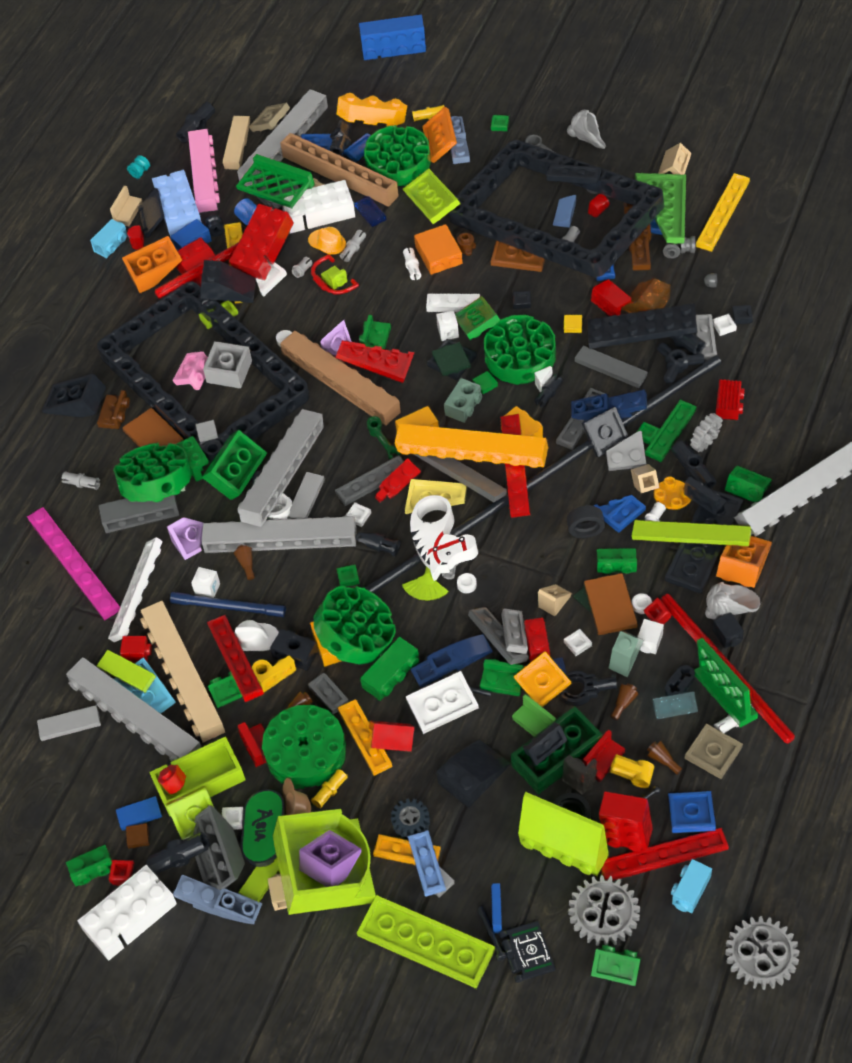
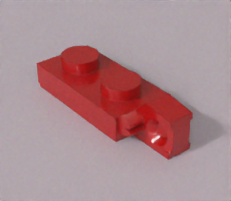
(397, 480)

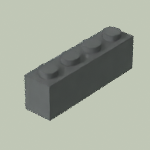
(127, 514)

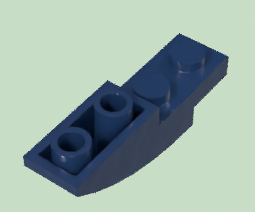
(625, 405)
(450, 658)

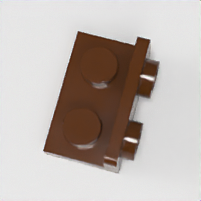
(113, 411)

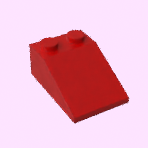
(193, 255)

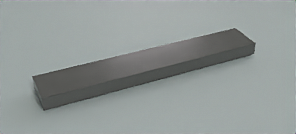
(466, 476)

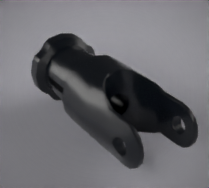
(378, 542)

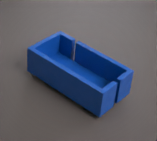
(392, 37)

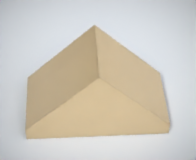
(552, 598)

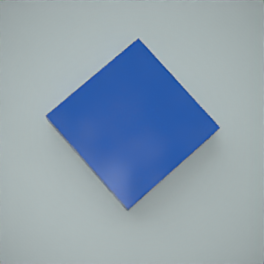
(691, 812)

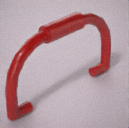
(323, 285)

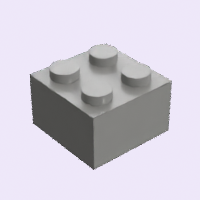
(227, 364)

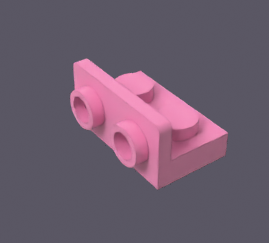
(191, 370)

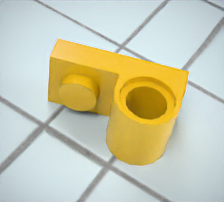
(274, 674)

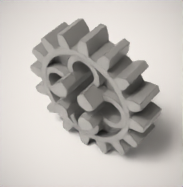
(706, 432)

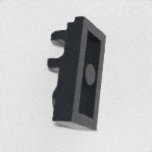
(545, 744)

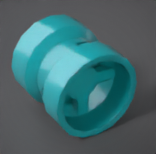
(138, 167)

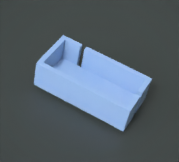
(176, 200)

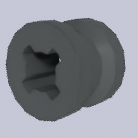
(688, 245)

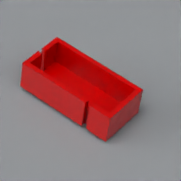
(261, 238)

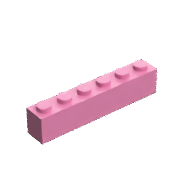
(202, 170)

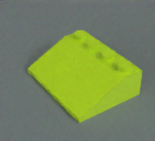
(562, 835)

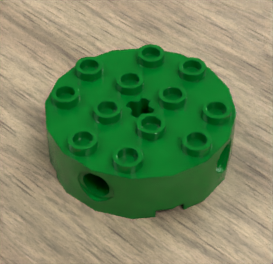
(398, 153)
(519, 348)
(152, 472)
(354, 624)
(304, 746)

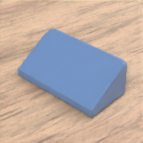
(565, 211)

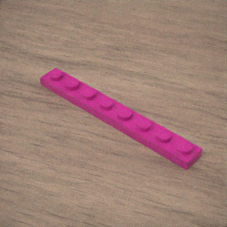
(74, 563)

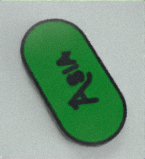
(259, 825)

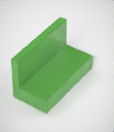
(532, 716)

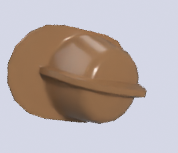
(295, 801)

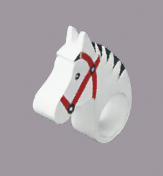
(432, 541)

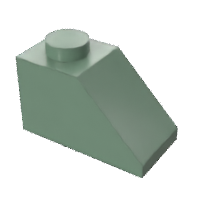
(625, 653)

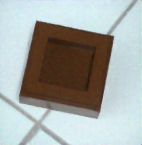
(137, 836)

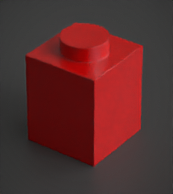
(135, 648)

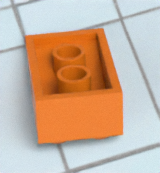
(152, 263)
(744, 563)

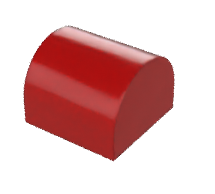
(598, 205)
(136, 237)
(657, 612)
(120, 871)

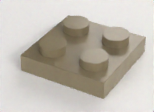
(269, 117)
(713, 751)

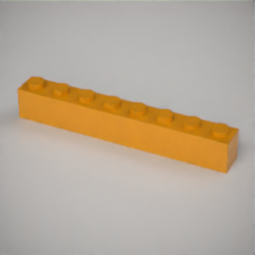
(471, 445)

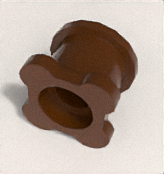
(466, 243)

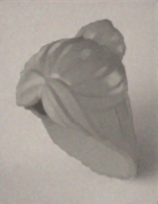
(585, 128)
(730, 598)

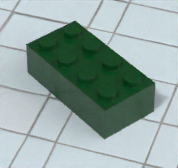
(581, 739)

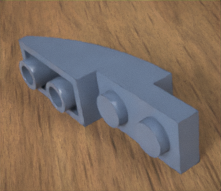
(460, 150)
(216, 901)

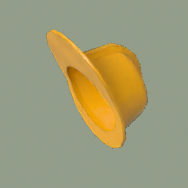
(327, 240)

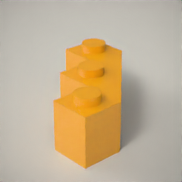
(371, 110)

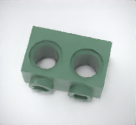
(463, 400)

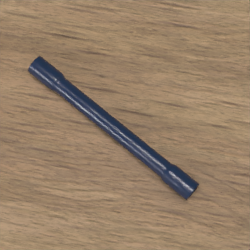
(268, 609)

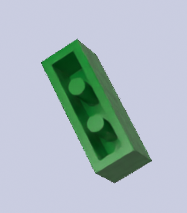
(390, 669)

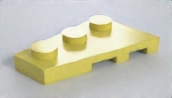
(419, 489)

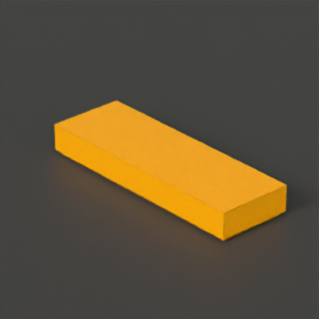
(397, 849)

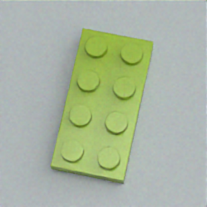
(431, 196)

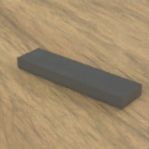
(611, 366)
(574, 429)
(367, 482)
(494, 632)

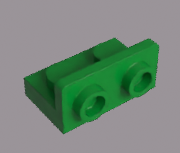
(375, 333)
(195, 456)
(747, 484)
(616, 561)
(499, 677)
(224, 690)
(89, 865)
(616, 965)

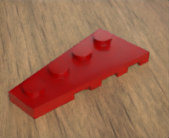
(375, 359)

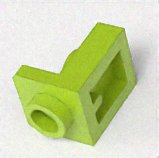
(334, 277)

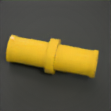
(426, 113)
(329, 788)

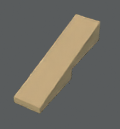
(236, 142)

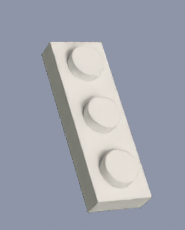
(449, 302)

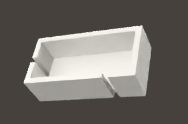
(321, 206)
(127, 912)

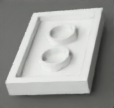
(442, 702)

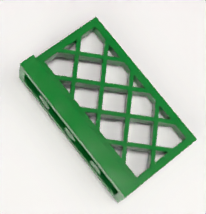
(281, 172)
(724, 685)

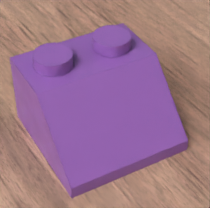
(328, 859)

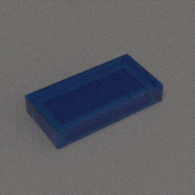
(370, 211)

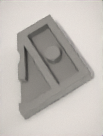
(627, 453)

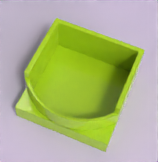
(305, 893)

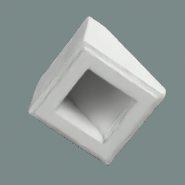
(543, 377)

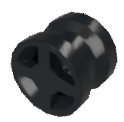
(215, 225)

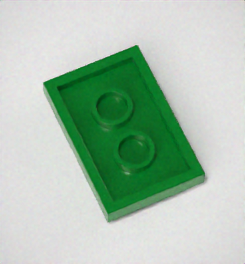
(476, 318)

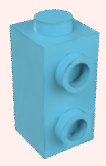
(109, 238)
(691, 887)

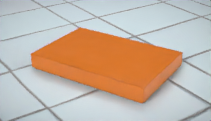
(440, 134)

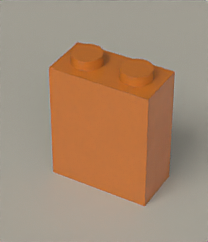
(438, 249)

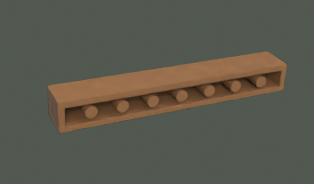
(339, 168)
(340, 377)

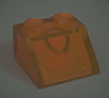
(648, 296)

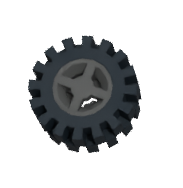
(408, 812)

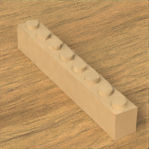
(183, 673)

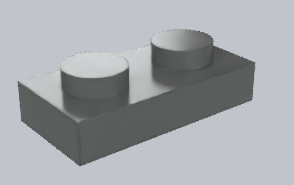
(328, 693)

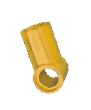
(638, 772)

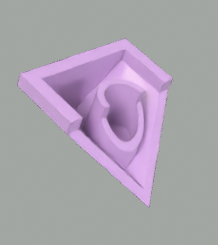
(332, 340)
(186, 536)

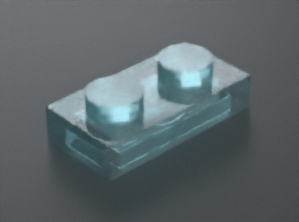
(675, 705)

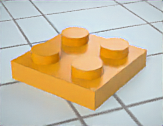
(542, 679)

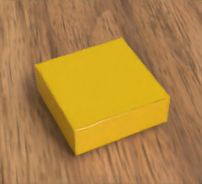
(572, 323)

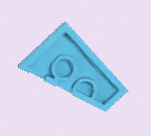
(156, 695)

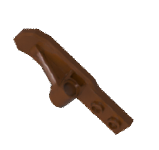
(640, 247)

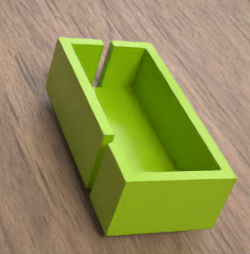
(206, 767)

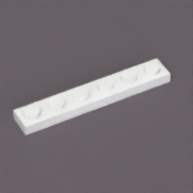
(135, 589)

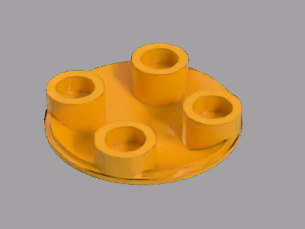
(671, 494)

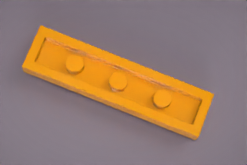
(362, 735)

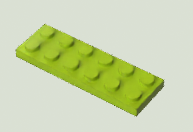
(426, 941)

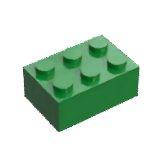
(234, 465)

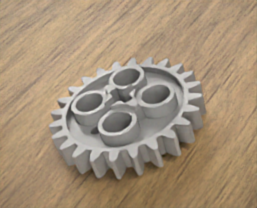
(624, 914)
(748, 965)

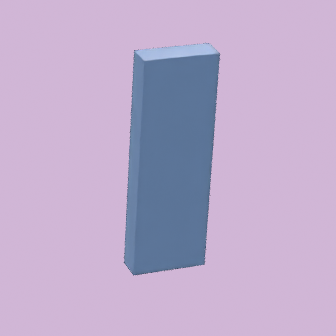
(426, 863)

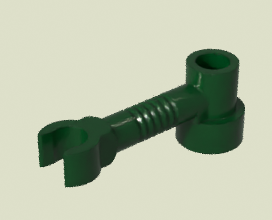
(374, 426)

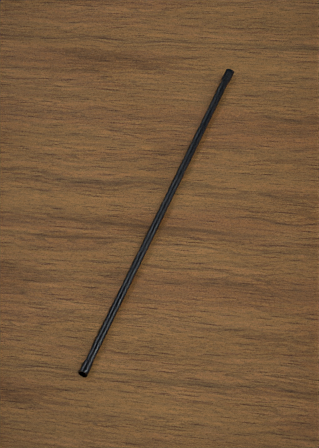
(706, 367)

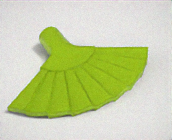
(425, 587)

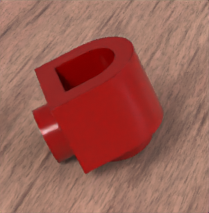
(172, 778)

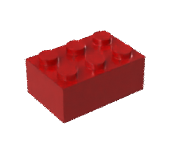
(626, 821)

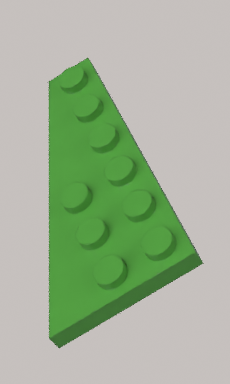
(672, 217)

